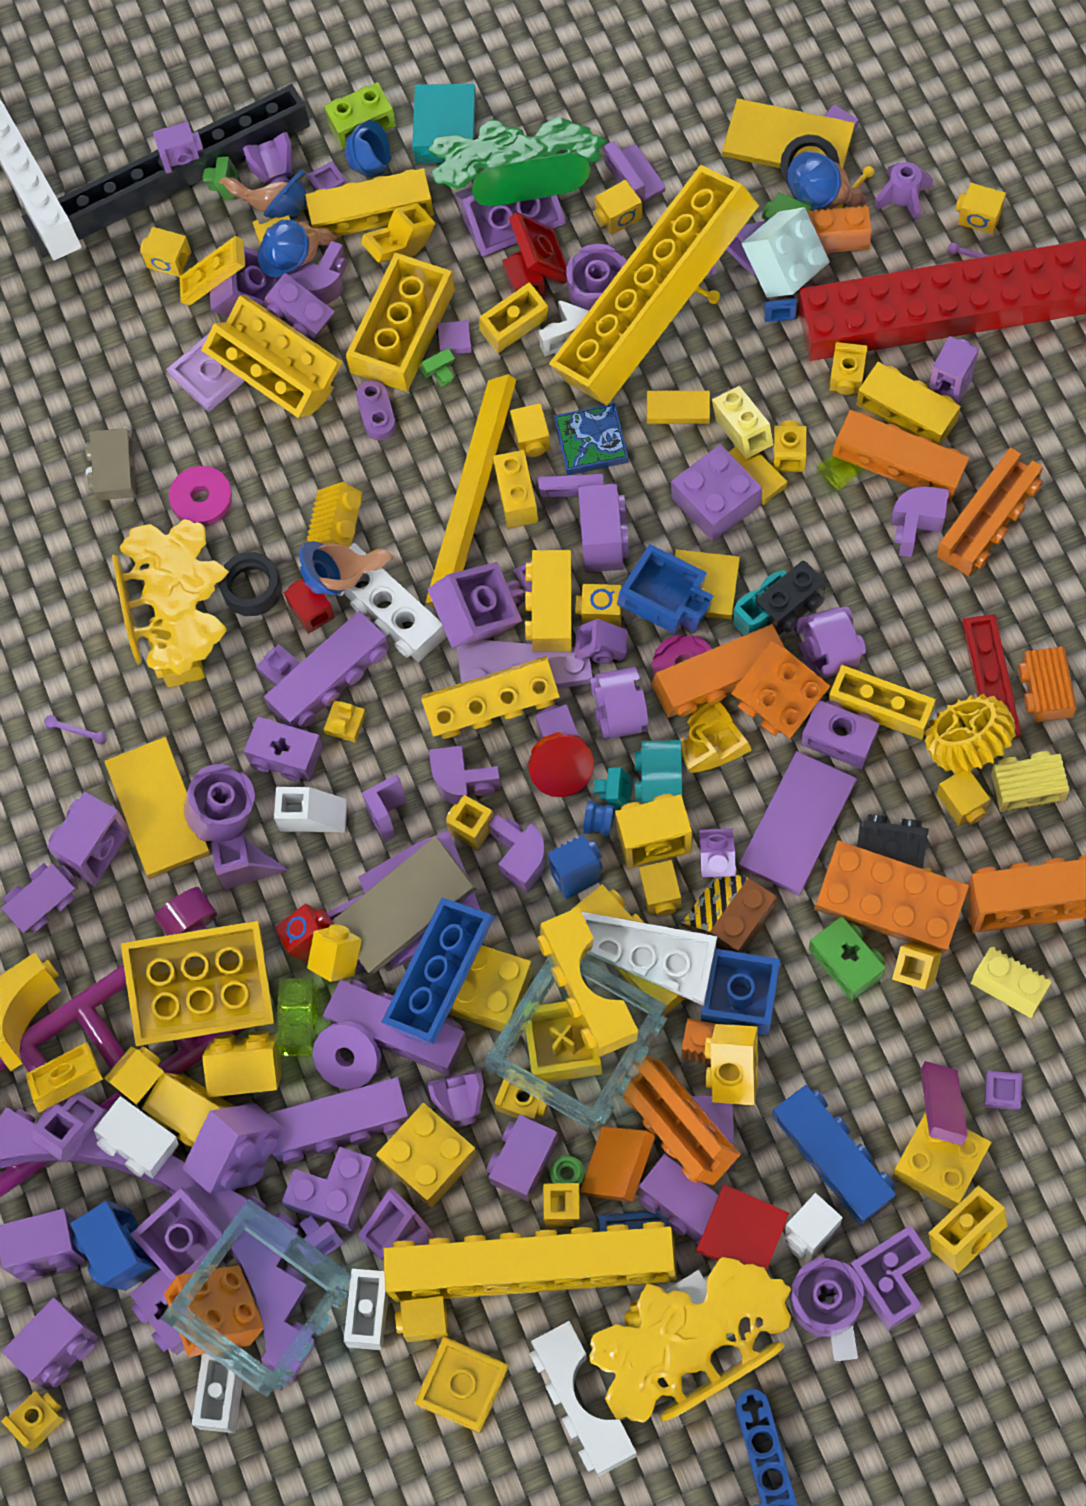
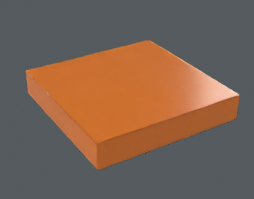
(617, 1164)

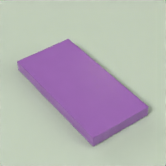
(797, 823)

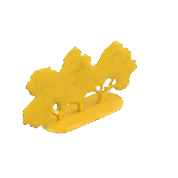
(173, 589)
(682, 1335)

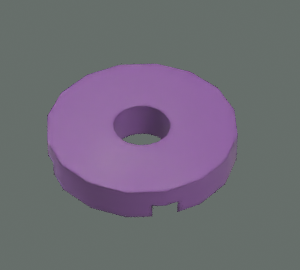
(337, 1070)

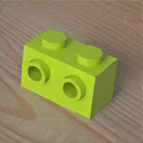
(348, 112)

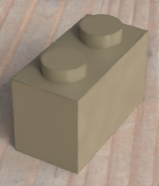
(112, 464)

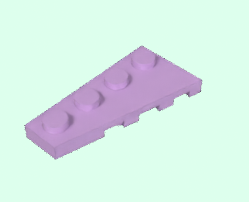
(492, 656)

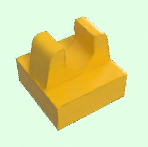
(344, 721)

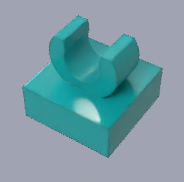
(616, 788)

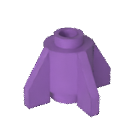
(271, 160)
(904, 187)
(458, 1096)

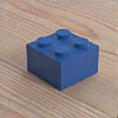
(741, 990)
(112, 1253)

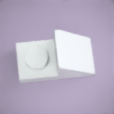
(556, 334)

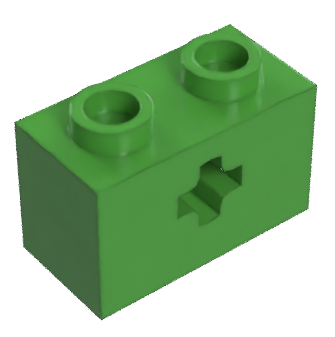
(850, 976)

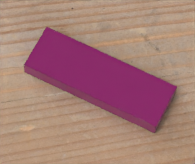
(943, 1103)

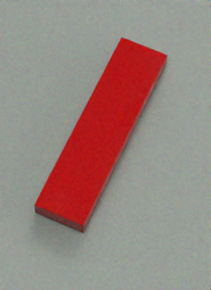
(989, 662)

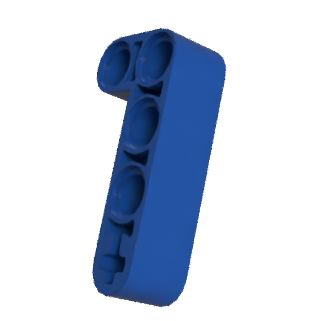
(767, 1461)

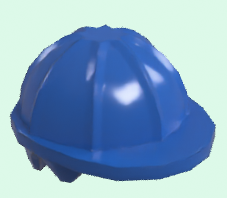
(368, 149)

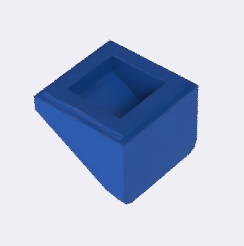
(779, 310)

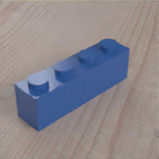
(834, 1155)

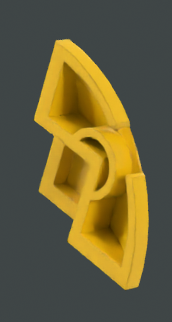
(712, 739)

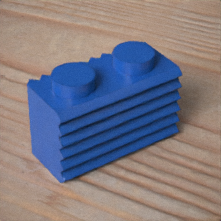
(575, 866)

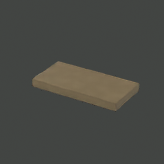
(404, 903)

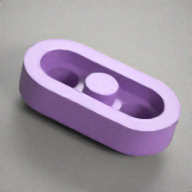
(374, 408)

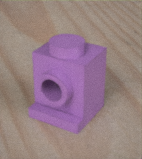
(177, 145)
(601, 642)
(717, 853)

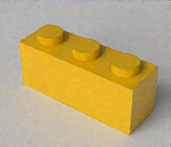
(908, 404)
(549, 601)
(883, 701)

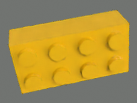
(400, 322)

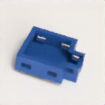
(666, 591)

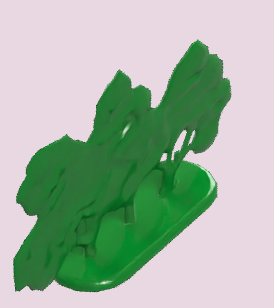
(516, 163)

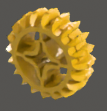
(970, 733)

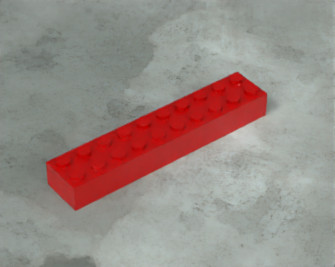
(945, 299)

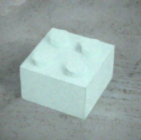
(785, 252)

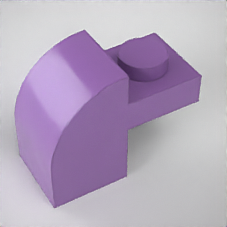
(324, 279)
(918, 509)
(454, 780)
(526, 856)
(67, 1126)

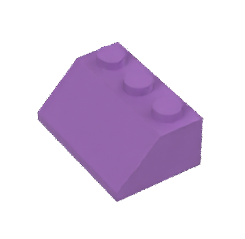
(491, 224)

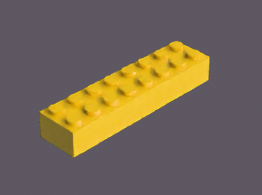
(654, 284)
(531, 1263)

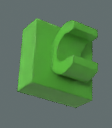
(223, 169)
(438, 366)

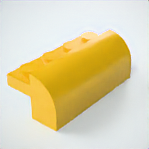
(273, 357)

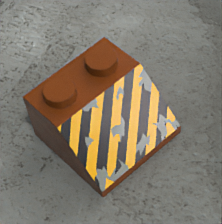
(731, 910)

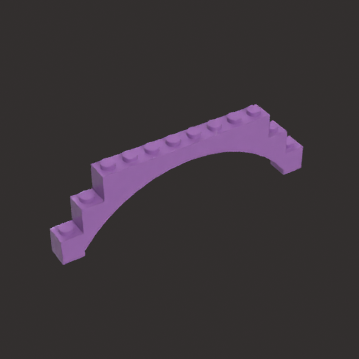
(274, 1290)

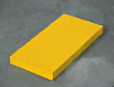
(763, 131)
(153, 806)

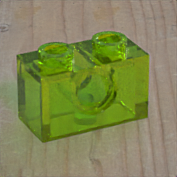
(297, 1016)

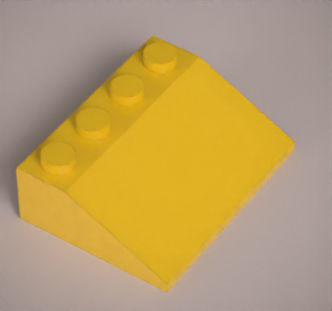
(197, 983)

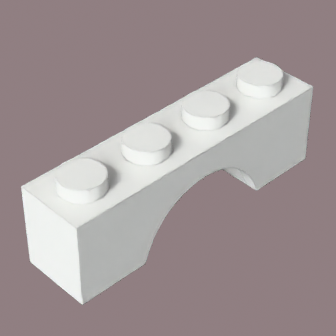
(603, 1441)

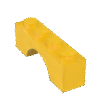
(605, 1021)

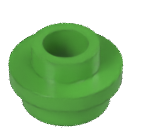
(563, 1163)

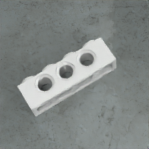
(415, 641)

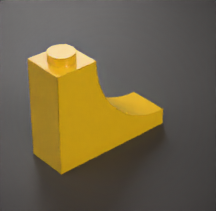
(22, 995)

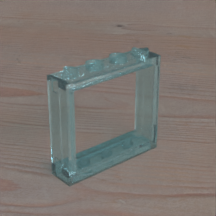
(618, 1082)
(297, 1253)

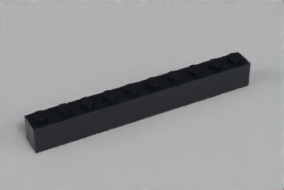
(146, 181)

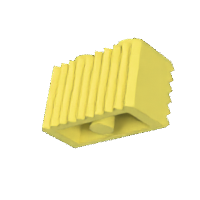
(1029, 781)
(1011, 982)

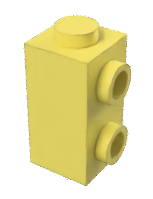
(742, 422)

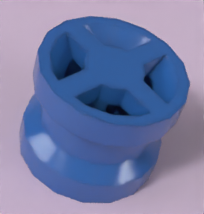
(599, 818)

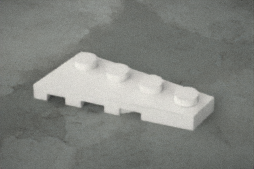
(658, 954)

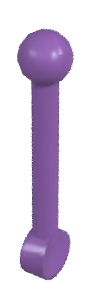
(954, 249)
(51, 723)

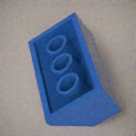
(437, 971)

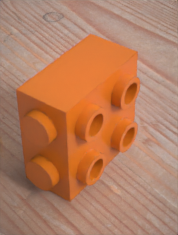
(779, 691)
(223, 1304)

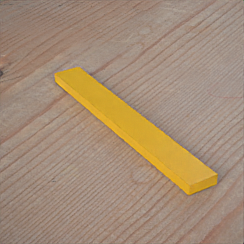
(474, 478)

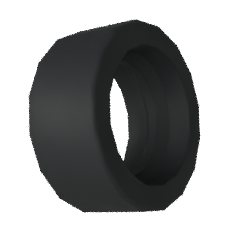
(801, 142)
(260, 604)

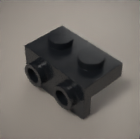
(792, 597)
(896, 841)

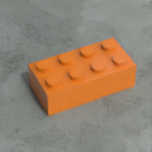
(1027, 895)
(891, 897)

